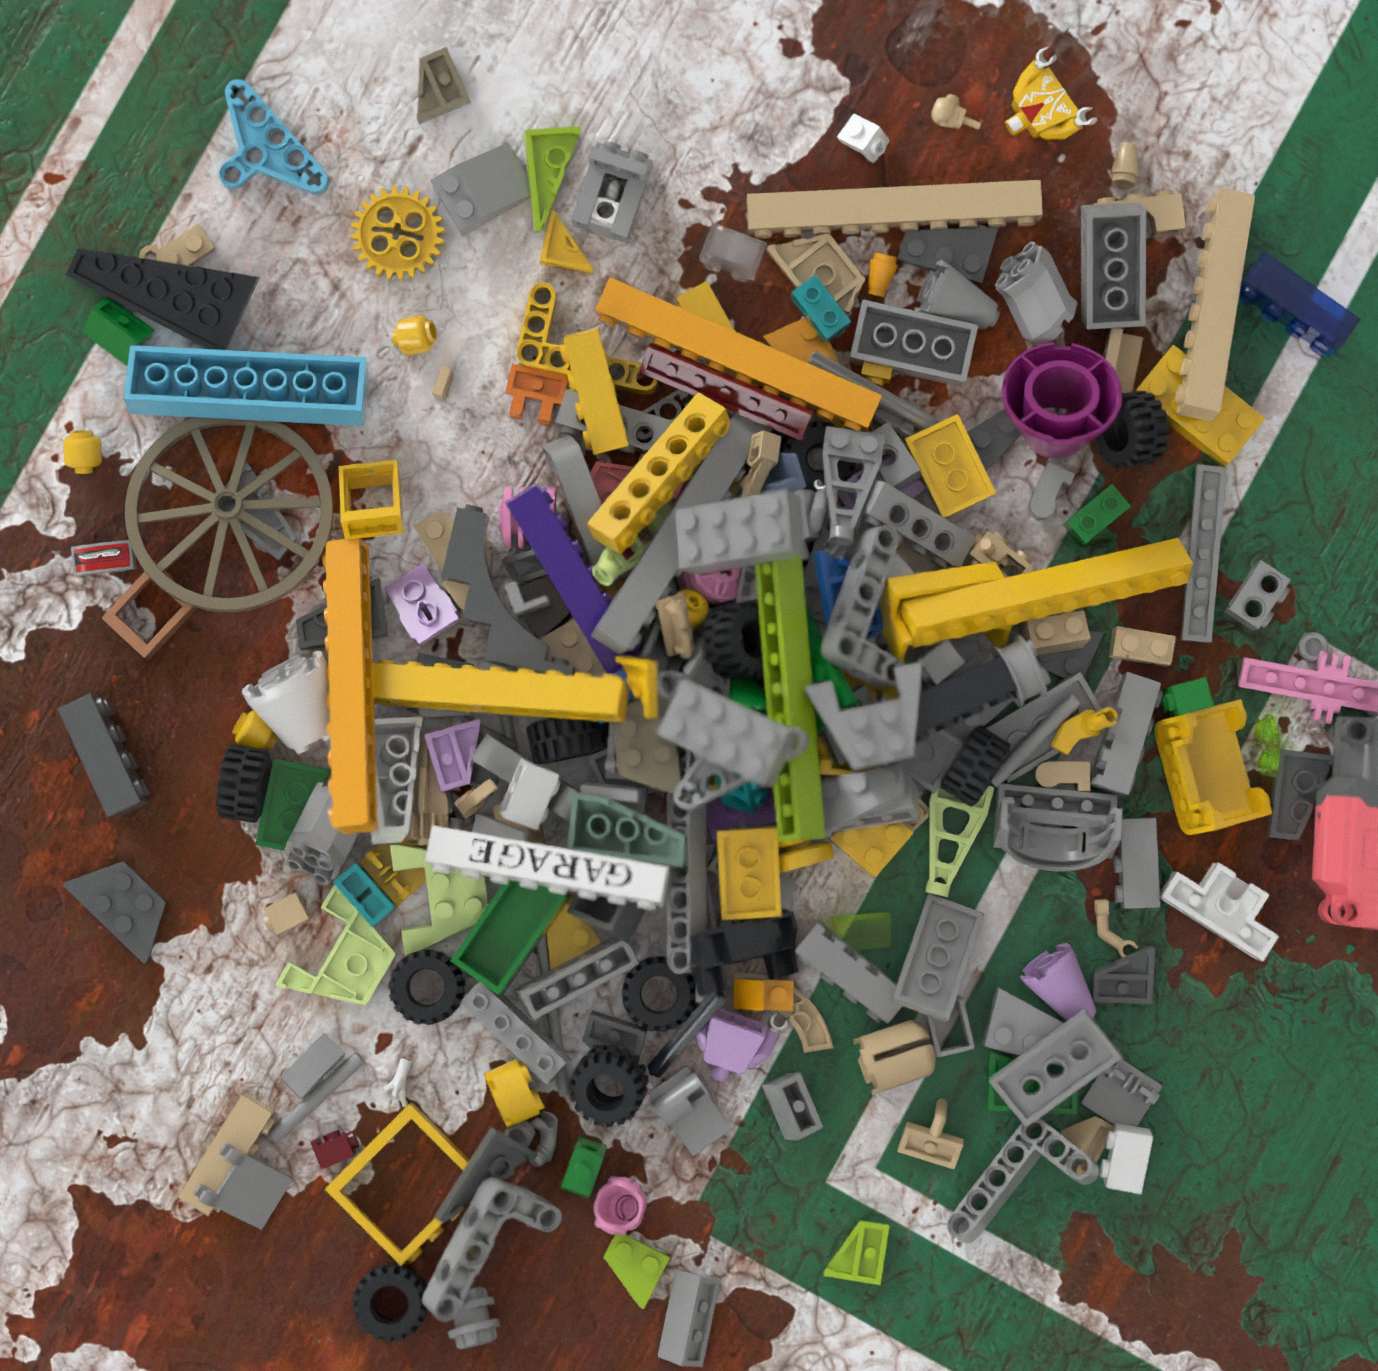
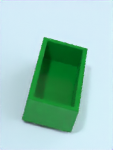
(508, 934)

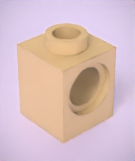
(286, 914)

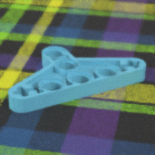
(256, 136)

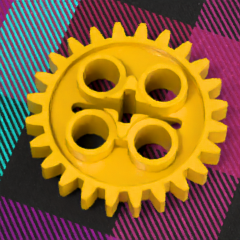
(404, 208)

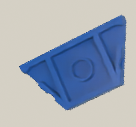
(830, 579)

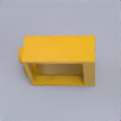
(377, 520)

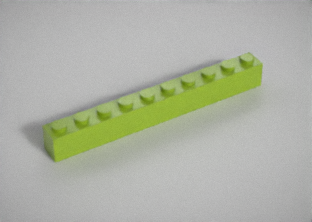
(786, 676)

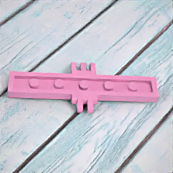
(1325, 687)

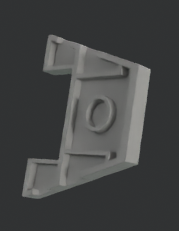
(876, 731)

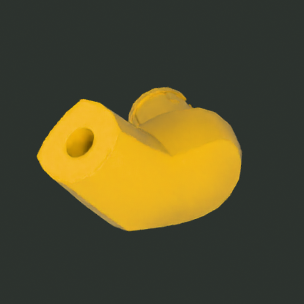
(1082, 726)

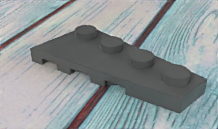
(991, 439)

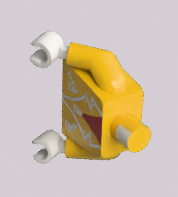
(1044, 104)

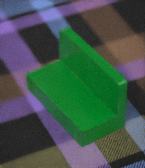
(116, 329)

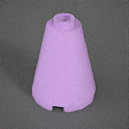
(1059, 982)

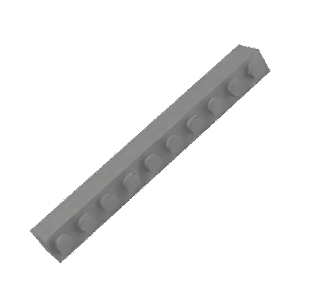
(660, 560)

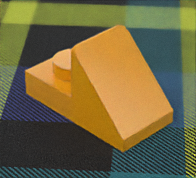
(763, 994)

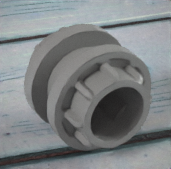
(473, 1320)

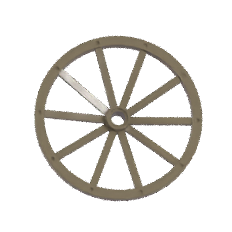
(222, 495)

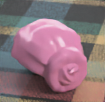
(619, 1205)

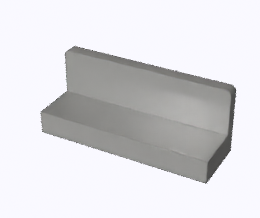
(688, 1318)

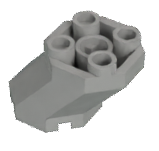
(1035, 294)
(315, 844)

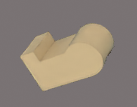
(1053, 773)

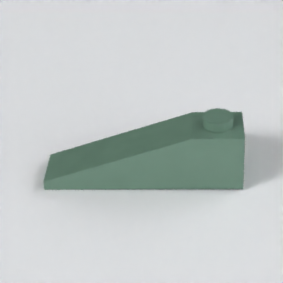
(619, 832)

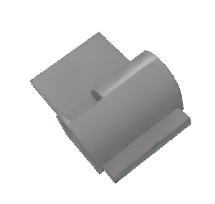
(688, 1108)

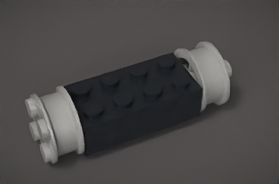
(1010, 675)

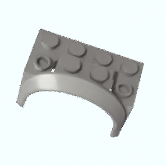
(1056, 847)

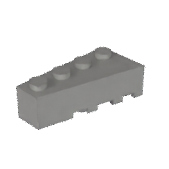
(1123, 743)
(849, 970)
(1018, 1026)

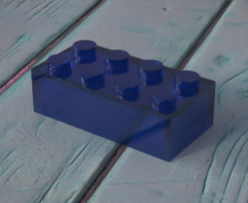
(1296, 305)

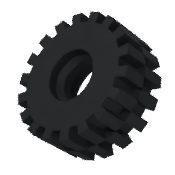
(814, 438)

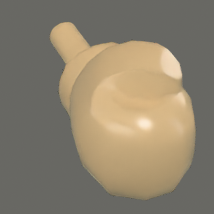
(949, 114)

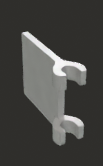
(248, 1190)

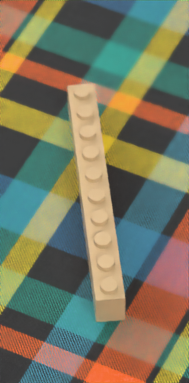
(894, 208)

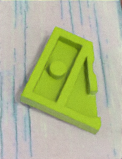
(636, 1266)

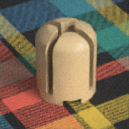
(896, 1055)

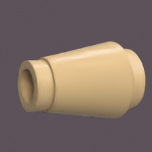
(1125, 167)

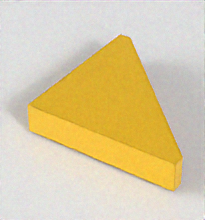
(561, 249)
(642, 681)

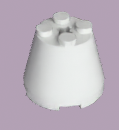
(293, 700)

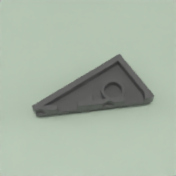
(493, 1158)

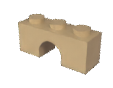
(1162, 211)

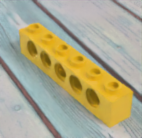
(661, 458)

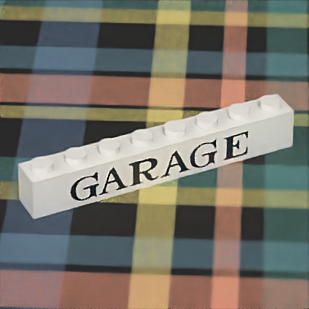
(547, 866)

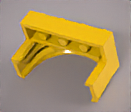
(929, 583)

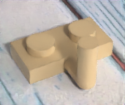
(931, 1143)

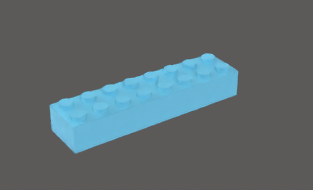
(246, 385)

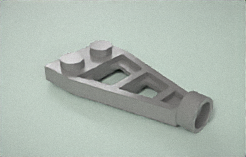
(850, 447)

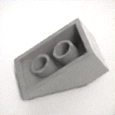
(482, 188)

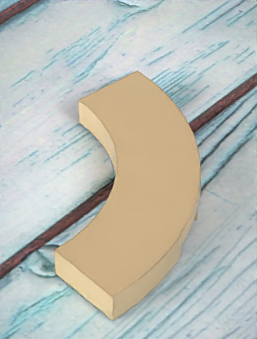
(804, 1018)

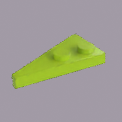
(547, 159)

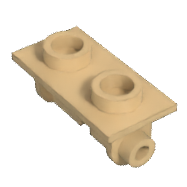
(675, 626)

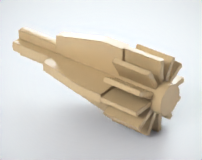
(429, 803)

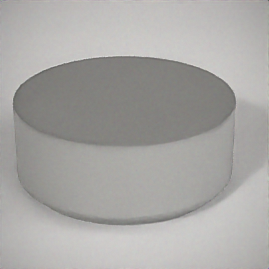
(1311, 645)

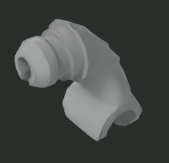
(548, 1136)

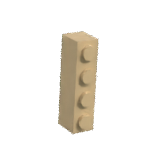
(241, 1130)

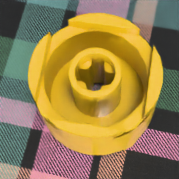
(512, 1093)

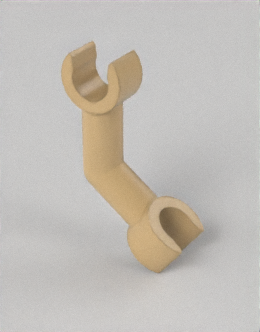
(1103, 931)

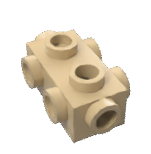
(995, 549)

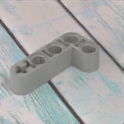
(503, 762)

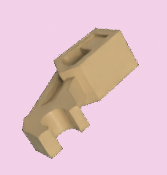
(762, 458)
(473, 800)

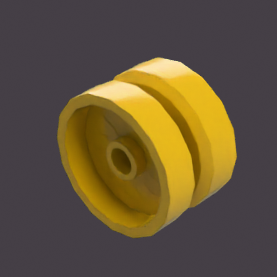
(803, 853)

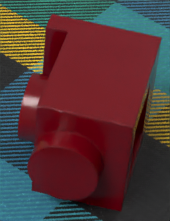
(335, 1148)

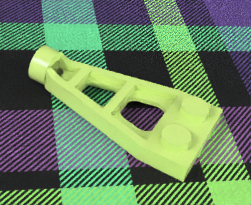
(612, 564)
(937, 804)

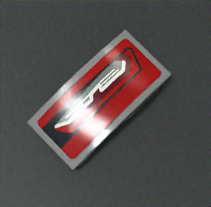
(103, 558)

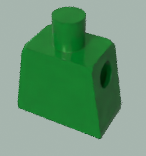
(584, 1167)

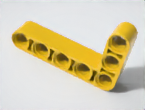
(547, 351)

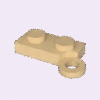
(185, 249)

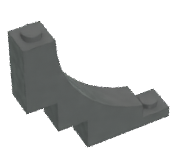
(468, 565)

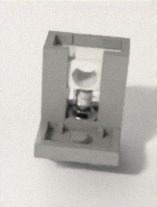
(621, 167)

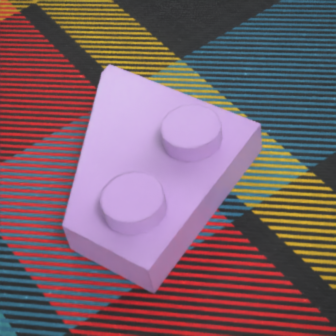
(452, 753)

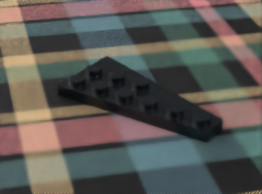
(181, 297)

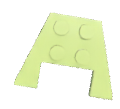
(453, 899)
(354, 963)

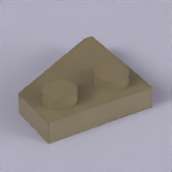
(439, 86)

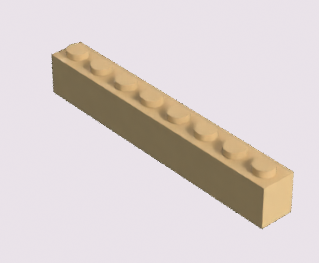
(1215, 304)

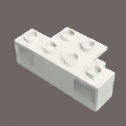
(1224, 907)

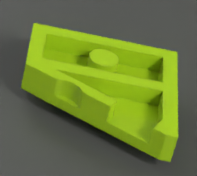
(861, 1254)

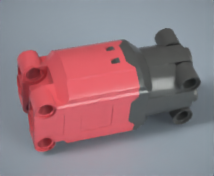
(1348, 826)

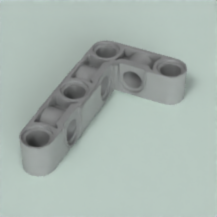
(854, 613)
(478, 1231)

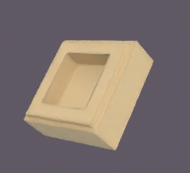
(443, 383)

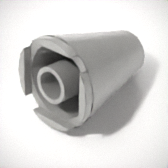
(956, 298)

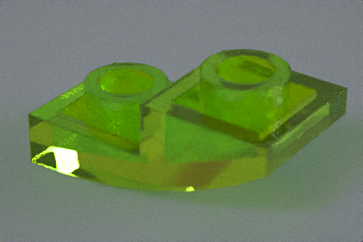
(1268, 736)

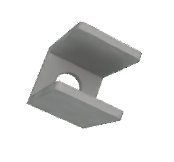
(969, 1045)

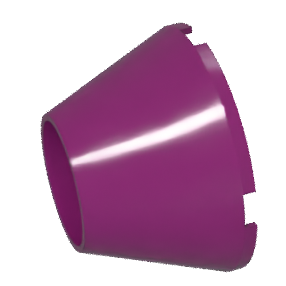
(1064, 379)

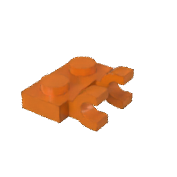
(537, 386)

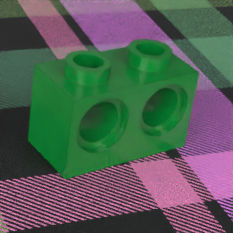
(1096, 515)
(1186, 697)

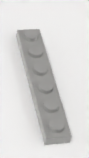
(1204, 553)

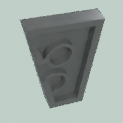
(313, 629)

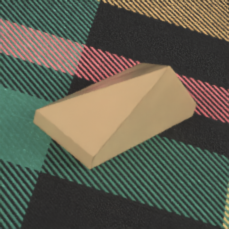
(1089, 1138)

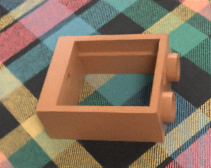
(144, 648)

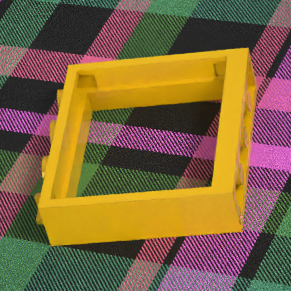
(433, 1229)

